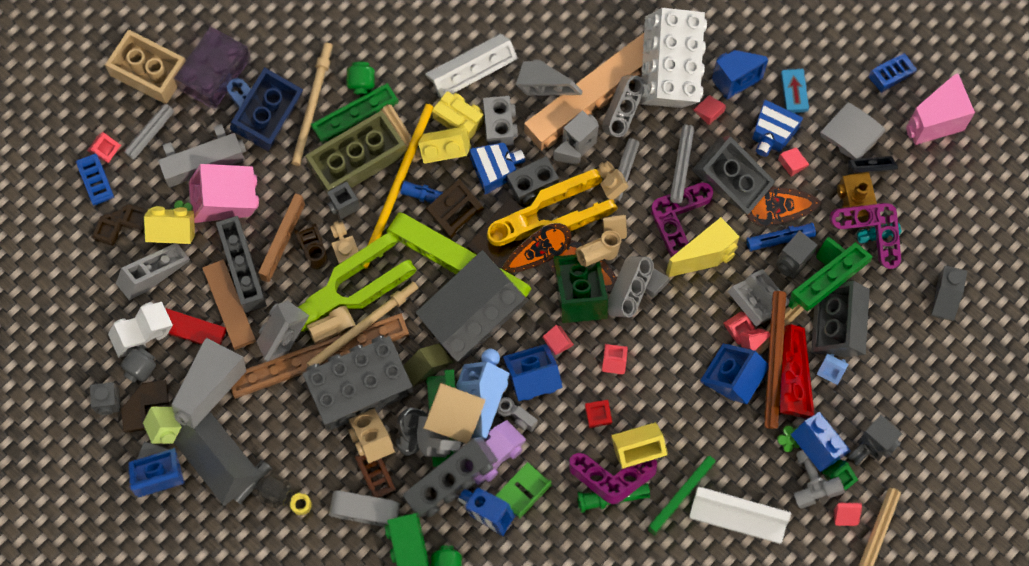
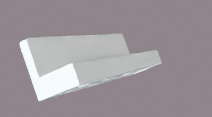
(472, 65)
(739, 515)

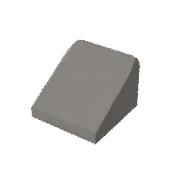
(567, 154)
(656, 283)

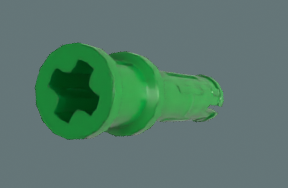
(592, 500)

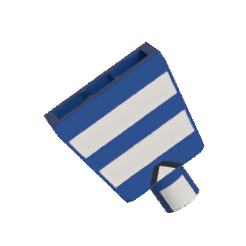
(775, 128)
(493, 164)
(488, 509)

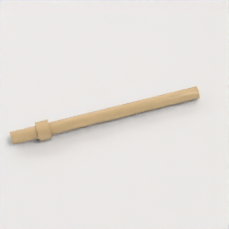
(322, 66)
(397, 299)

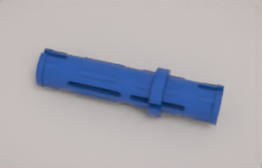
(779, 237)

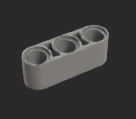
(632, 100)
(630, 286)
(363, 508)

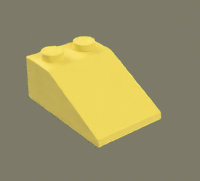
(706, 250)

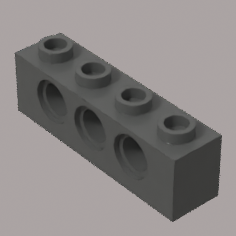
(241, 264)
(420, 496)

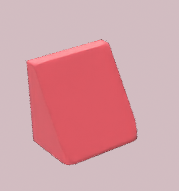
(710, 109)
(104, 147)
(793, 161)
(738, 324)
(753, 338)
(614, 359)
(847, 514)

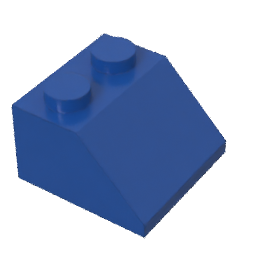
(738, 71)
(533, 372)
(735, 373)
(820, 441)

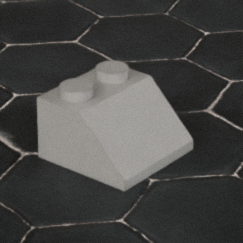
(281, 330)

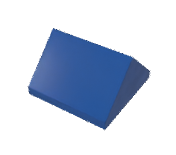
(155, 473)

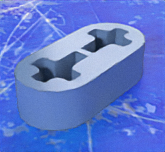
(234, 95)

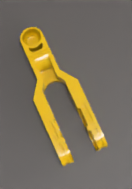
(525, 222)

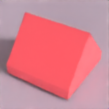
(557, 340)

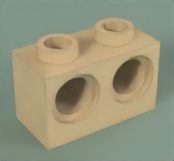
(370, 436)

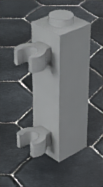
(181, 166)

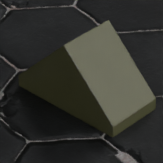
(426, 363)

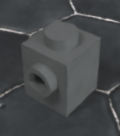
(342, 201)
(105, 398)

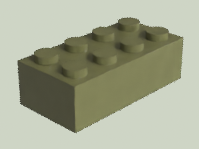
(357, 153)

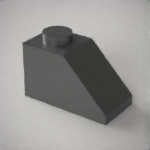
(948, 292)

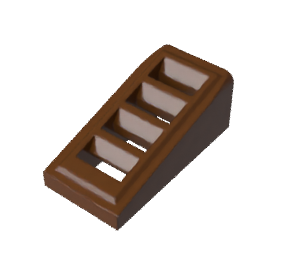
(363, 468)

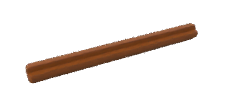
(775, 360)

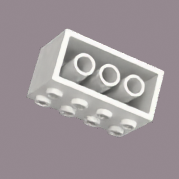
(673, 57)

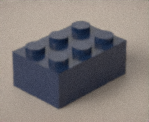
(266, 109)

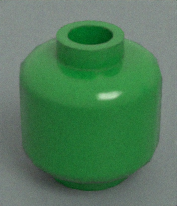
(360, 78)
(446, 557)

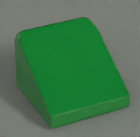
(829, 251)
(843, 471)

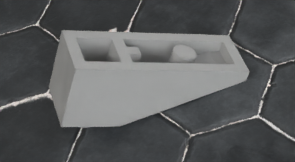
(541, 79)
(150, 270)

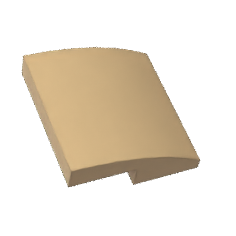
(454, 413)

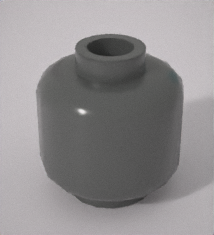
(138, 365)

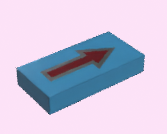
(795, 90)

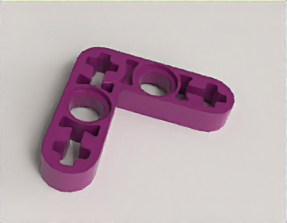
(670, 215)
(874, 219)
(615, 482)

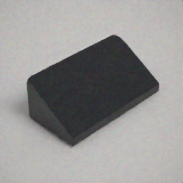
(871, 165)

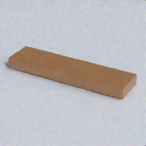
(281, 238)
(229, 304)

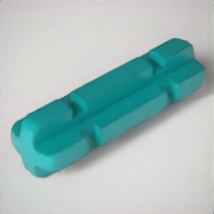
(864, 235)

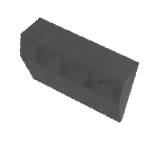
(471, 307)

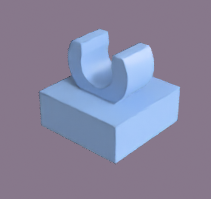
(832, 369)

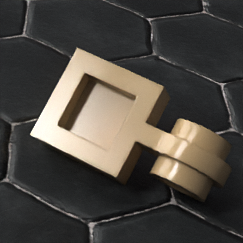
(613, 182)
(343, 247)

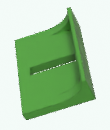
(531, 481)

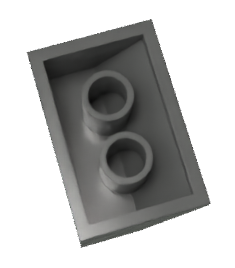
(842, 321)

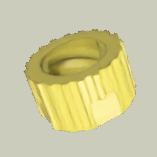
(306, 509)

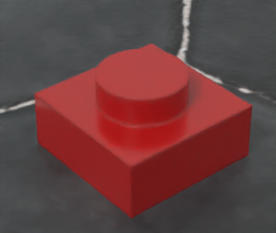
(598, 413)

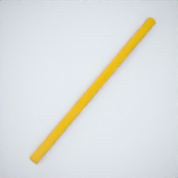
(401, 174)

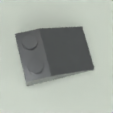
(733, 174)

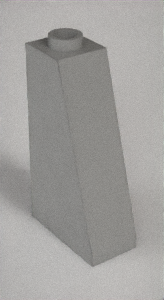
(206, 383)

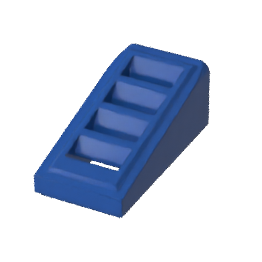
(880, 82)
(89, 166)

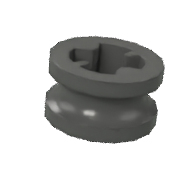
(859, 454)

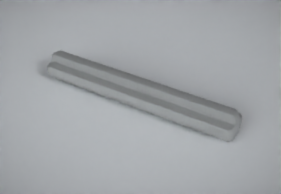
(682, 164)

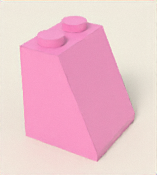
(942, 113)
(222, 192)

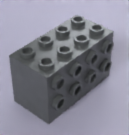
(358, 382)

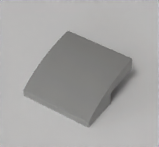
(852, 131)
(755, 296)

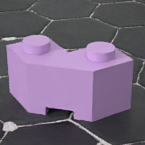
(504, 443)

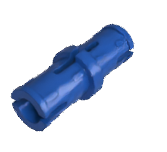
(419, 192)

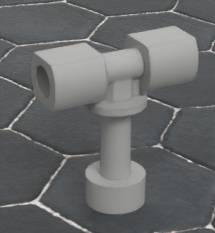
(817, 486)

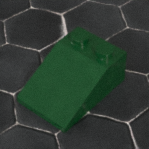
(580, 290)

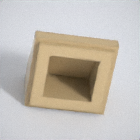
(616, 224)

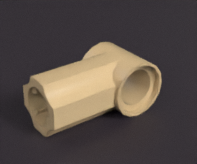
(597, 250)
(336, 323)

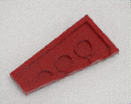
(795, 380)

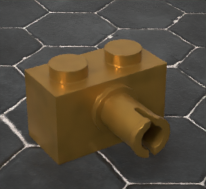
(857, 191)

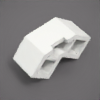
(148, 324)

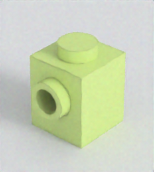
(161, 425)

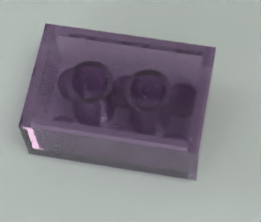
(212, 67)

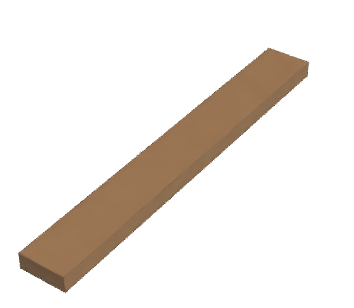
(295, 364)

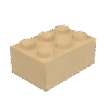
(145, 66)

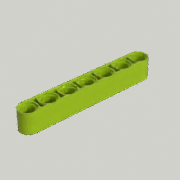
(438, 247)

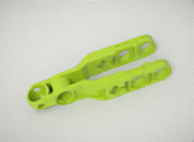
(327, 299)

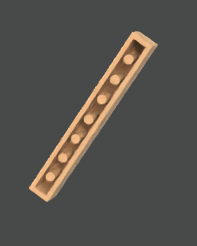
(597, 89)

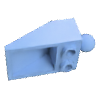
(486, 382)

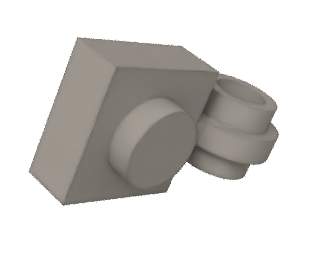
(522, 418)

